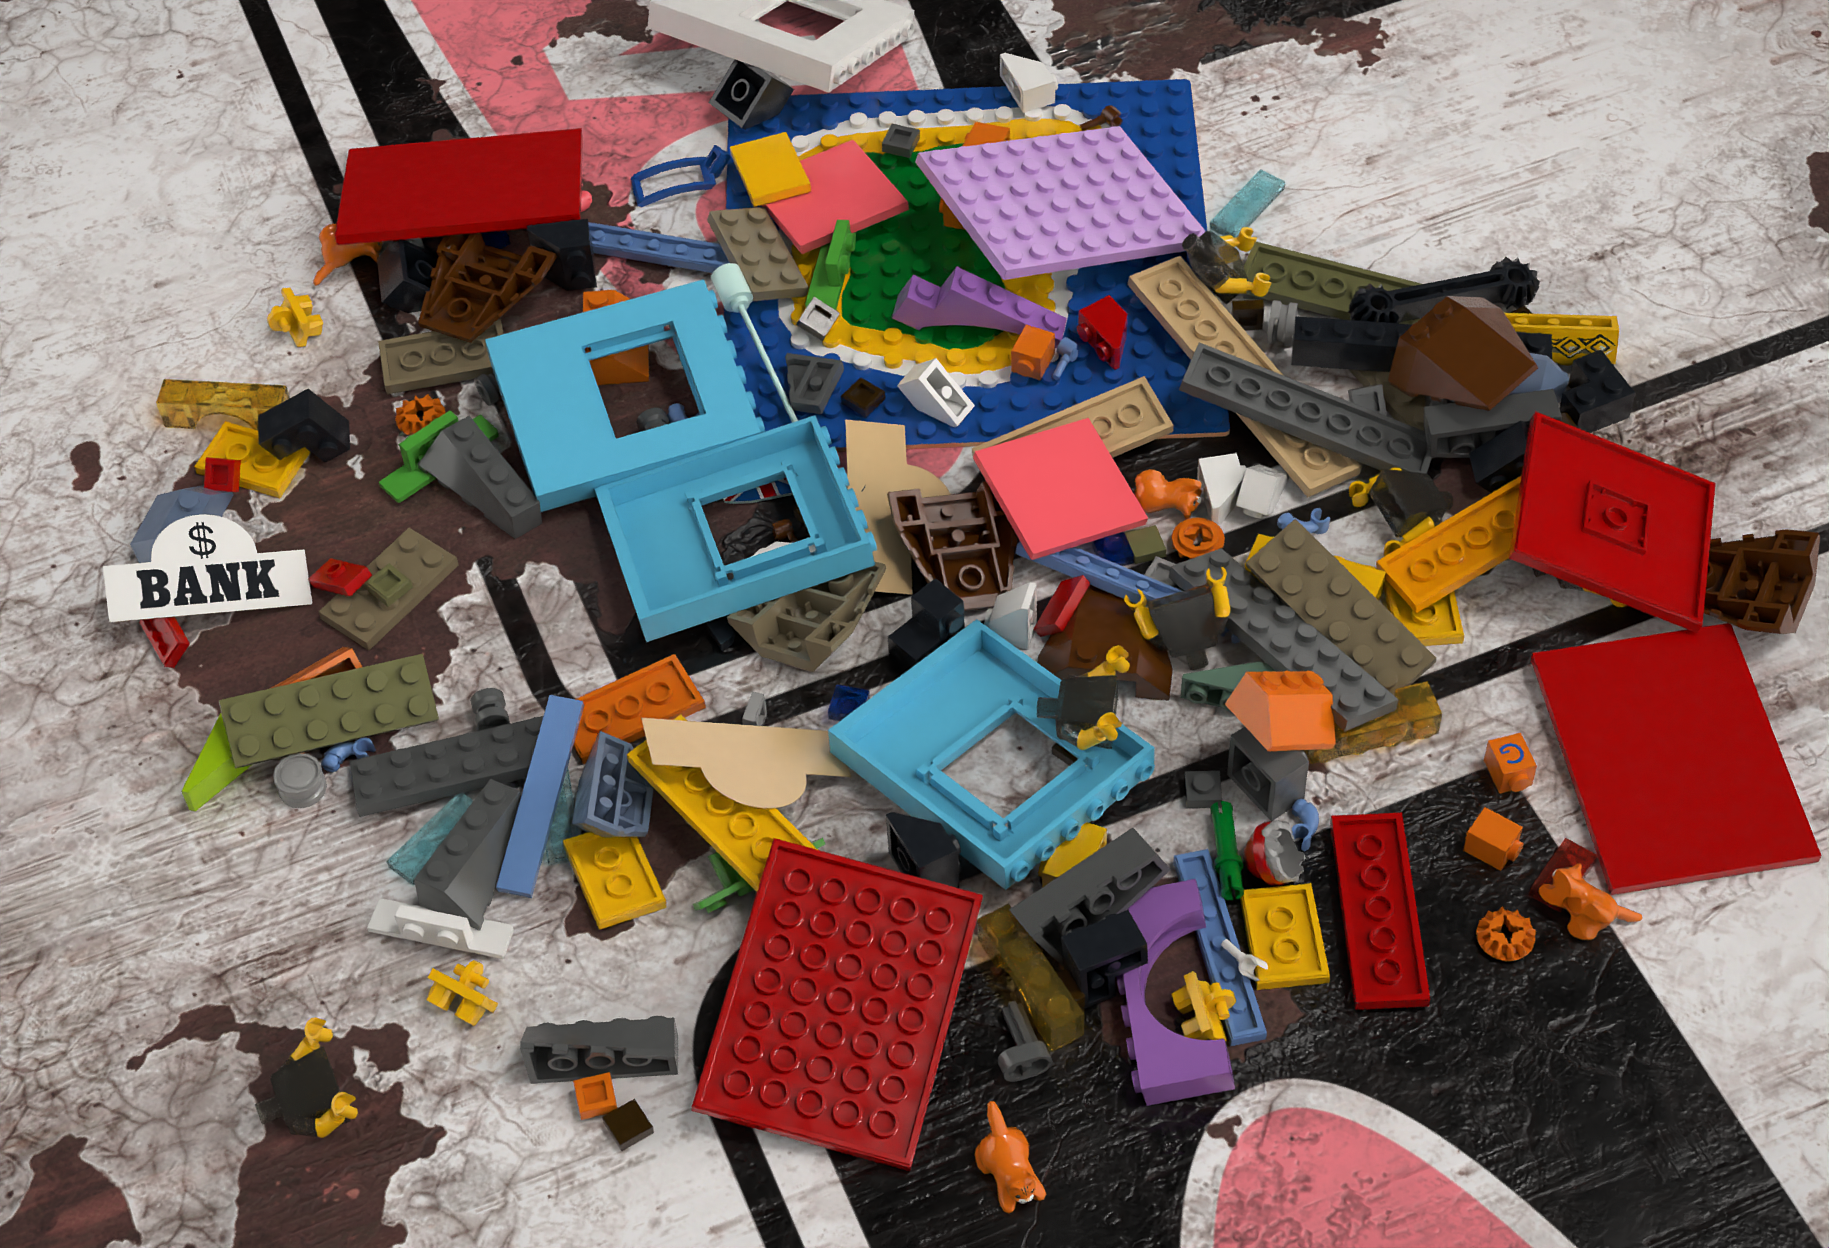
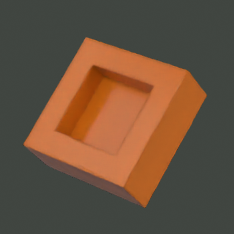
(595, 1095)

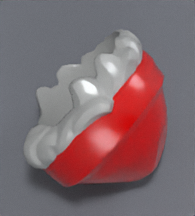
(1273, 854)

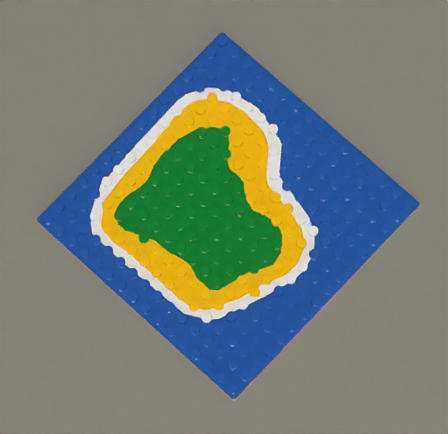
(916, 242)

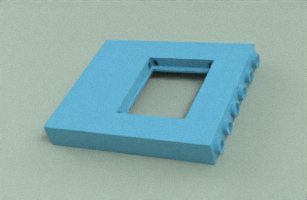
(560, 410)
(671, 550)
(944, 709)

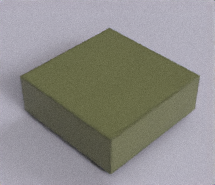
(1146, 544)
(388, 585)

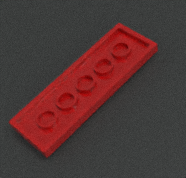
(1379, 911)

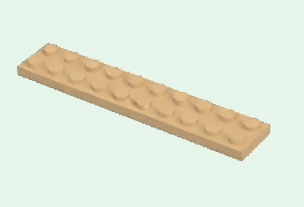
(1195, 316)

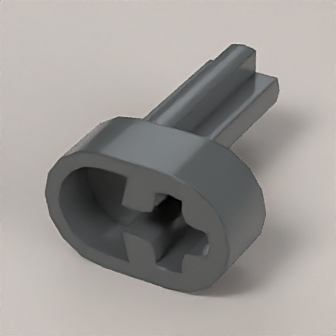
(1029, 1055)

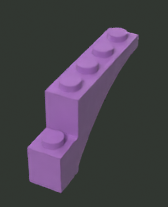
(971, 302)

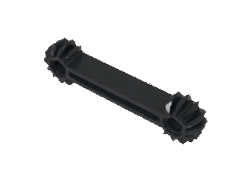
(1504, 283)

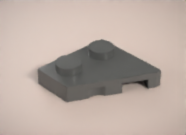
(812, 381)

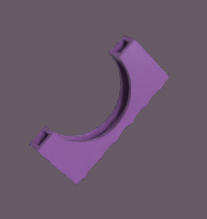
(1167, 1062)

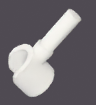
(1246, 962)

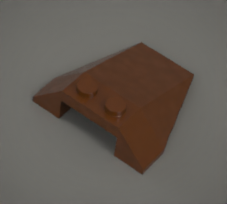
(478, 284)
(1461, 354)
(958, 541)
(1762, 580)
(1096, 627)

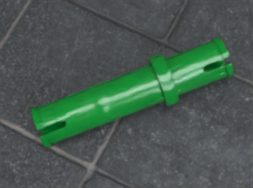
(1228, 862)

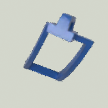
(709, 174)

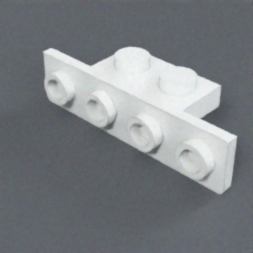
(439, 929)

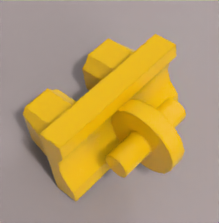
(296, 317)
(473, 1003)
(1209, 1004)

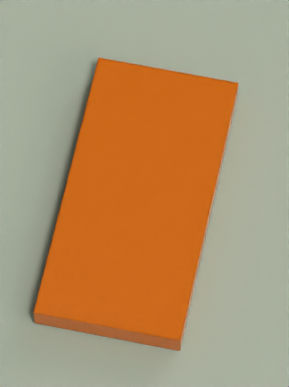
(652, 692)

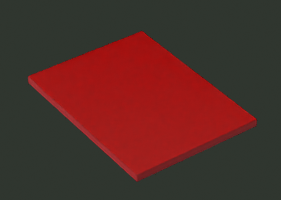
(460, 186)
(1673, 759)
(839, 1004)

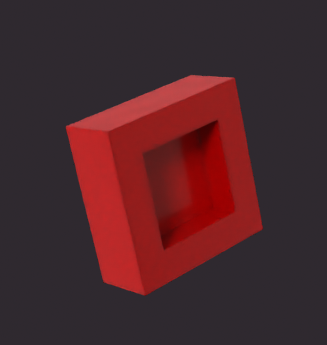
(222, 474)

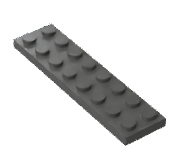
(1305, 411)
(1287, 640)

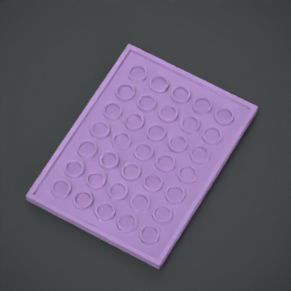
(1060, 201)

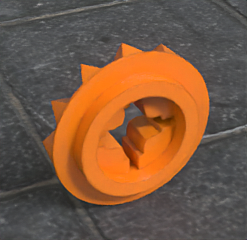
(407, 417)
(1189, 529)
(1496, 944)

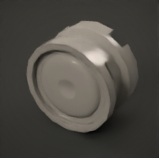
(1285, 326)
(300, 780)

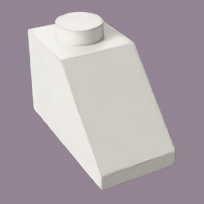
(1028, 81)
(936, 393)
(1220, 484)
(1261, 490)
(1015, 615)

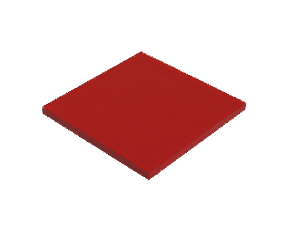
(1614, 522)

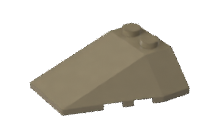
(809, 623)

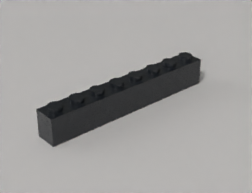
(1365, 343)

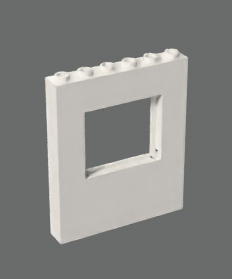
(731, 30)

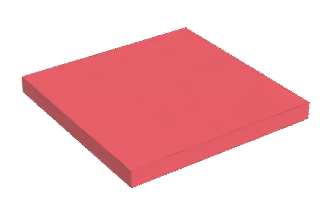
(842, 188)
(1060, 488)

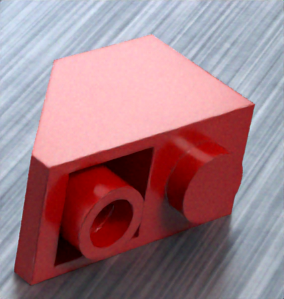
(1105, 329)

